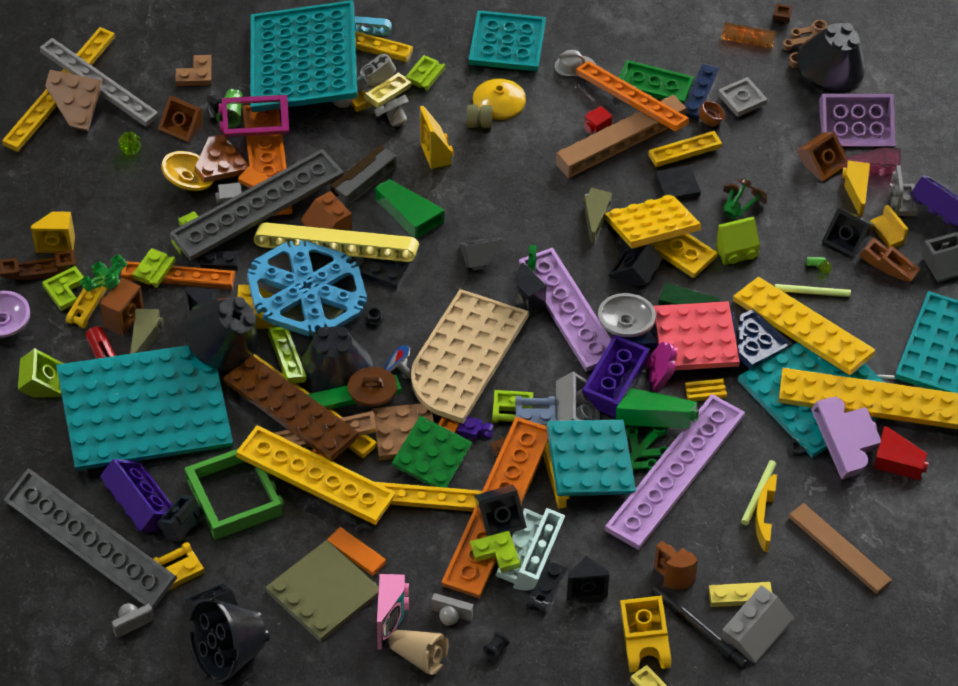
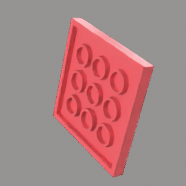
(700, 334)

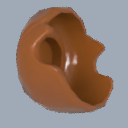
(711, 113)

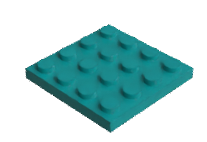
(507, 40)
(590, 457)

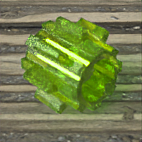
(129, 143)

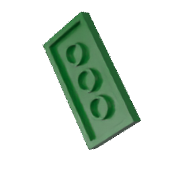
(657, 81)

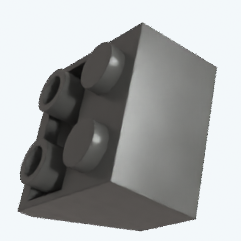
(942, 256)

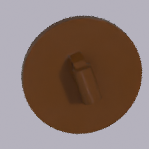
(372, 386)

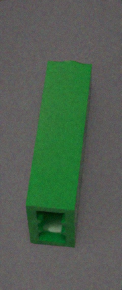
(409, 209)
(656, 410)

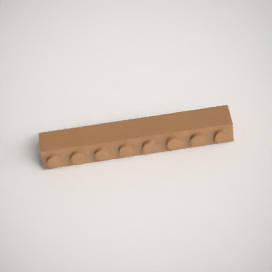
(612, 140)

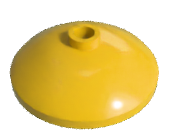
(504, 95)
(179, 170)

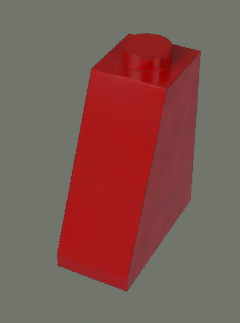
(900, 456)

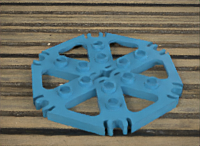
(310, 299)

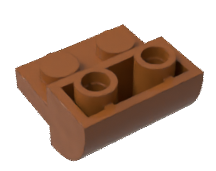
(676, 567)

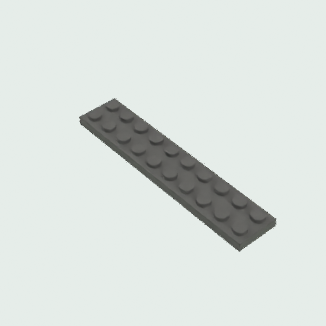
(256, 204)
(90, 539)

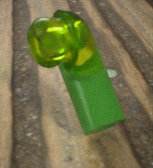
(820, 262)

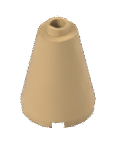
(420, 648)

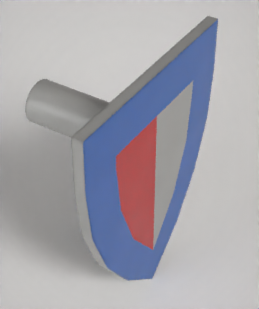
(399, 360)

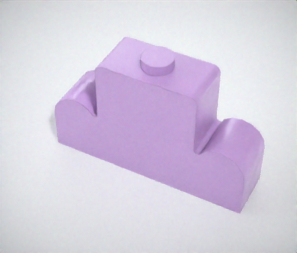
(846, 435)

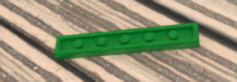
(339, 396)

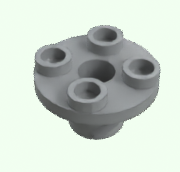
(394, 111)

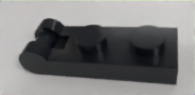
(547, 587)

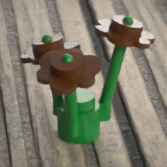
(733, 208)

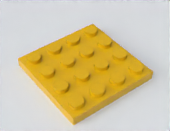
(652, 221)

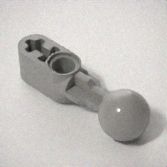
(371, 76)

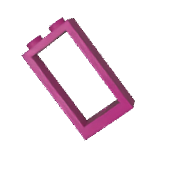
(284, 129)

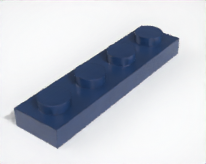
(701, 90)

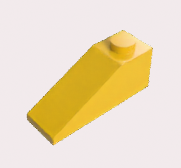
(856, 183)

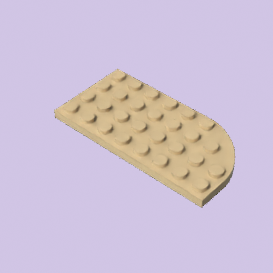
(464, 353)

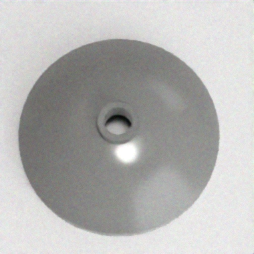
(626, 315)

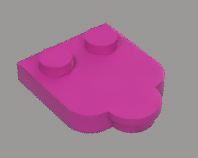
(661, 365)

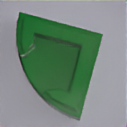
(532, 257)

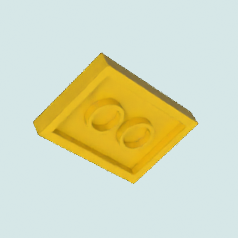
(686, 253)

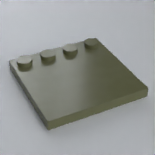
(323, 590)

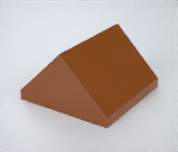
(181, 119)

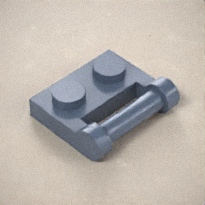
(538, 416)

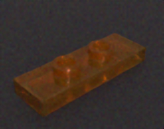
(749, 35)

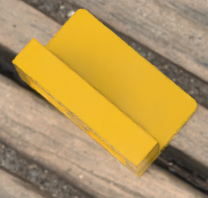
(890, 228)

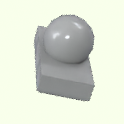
(451, 609)
(131, 618)

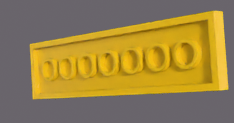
(805, 325)
(316, 474)

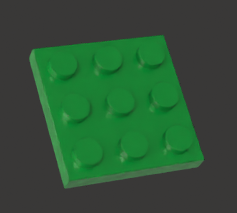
(431, 453)

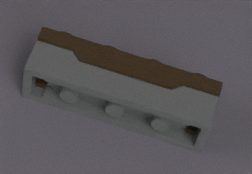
(363, 175)

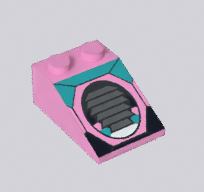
(391, 605)

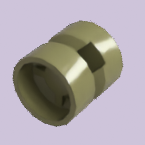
(479, 116)

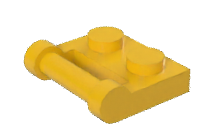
(184, 569)

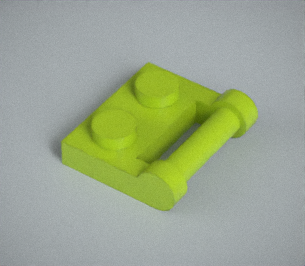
(506, 402)

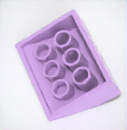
(859, 119)

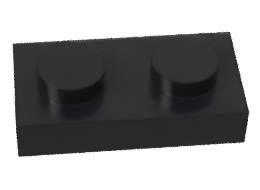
(220, 260)

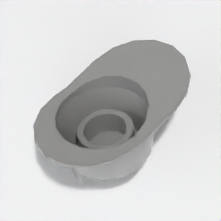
(569, 61)

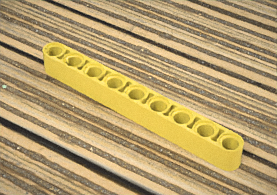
(348, 242)

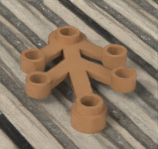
(815, 28)

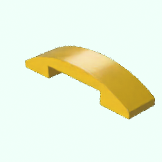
(763, 529)

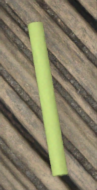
(814, 290)
(754, 501)

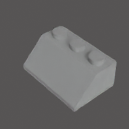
(571, 401)
(757, 624)

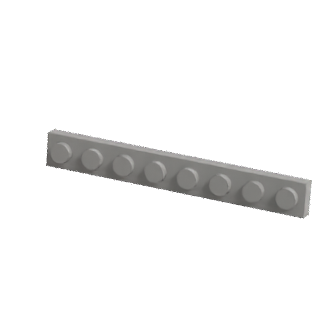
(110, 90)

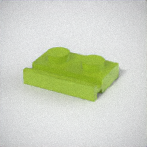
(425, 72)
(153, 267)

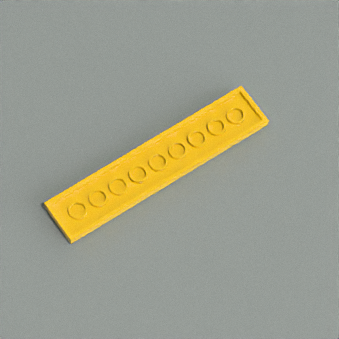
(879, 398)

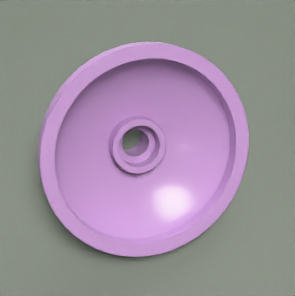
(13, 313)

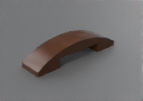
(39, 268)

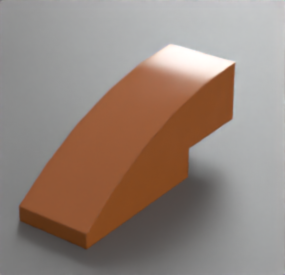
(889, 261)

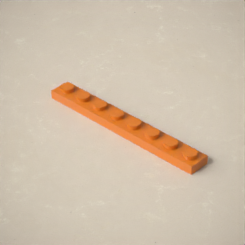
(632, 96)

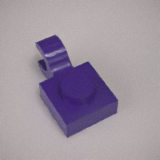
(473, 427)

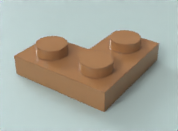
(198, 75)

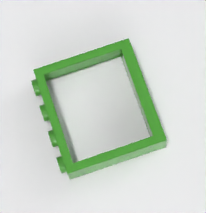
(239, 521)

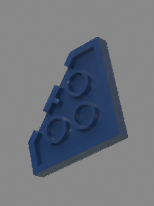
(758, 340)

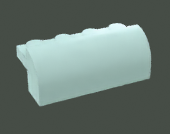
(533, 547)

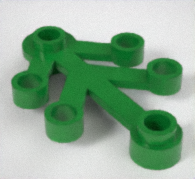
(104, 276)
(641, 450)

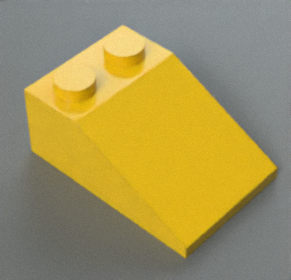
(434, 141)

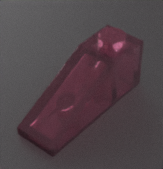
(881, 160)

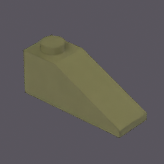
(596, 206)
(146, 329)

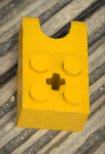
(645, 631)

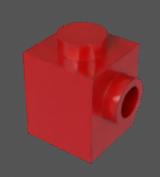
(597, 120)

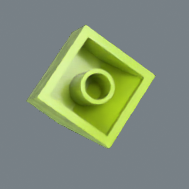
(737, 241)
(39, 375)

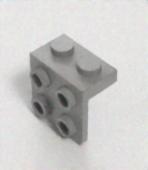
(901, 199)

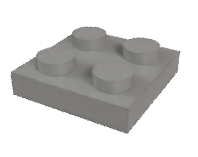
(742, 96)

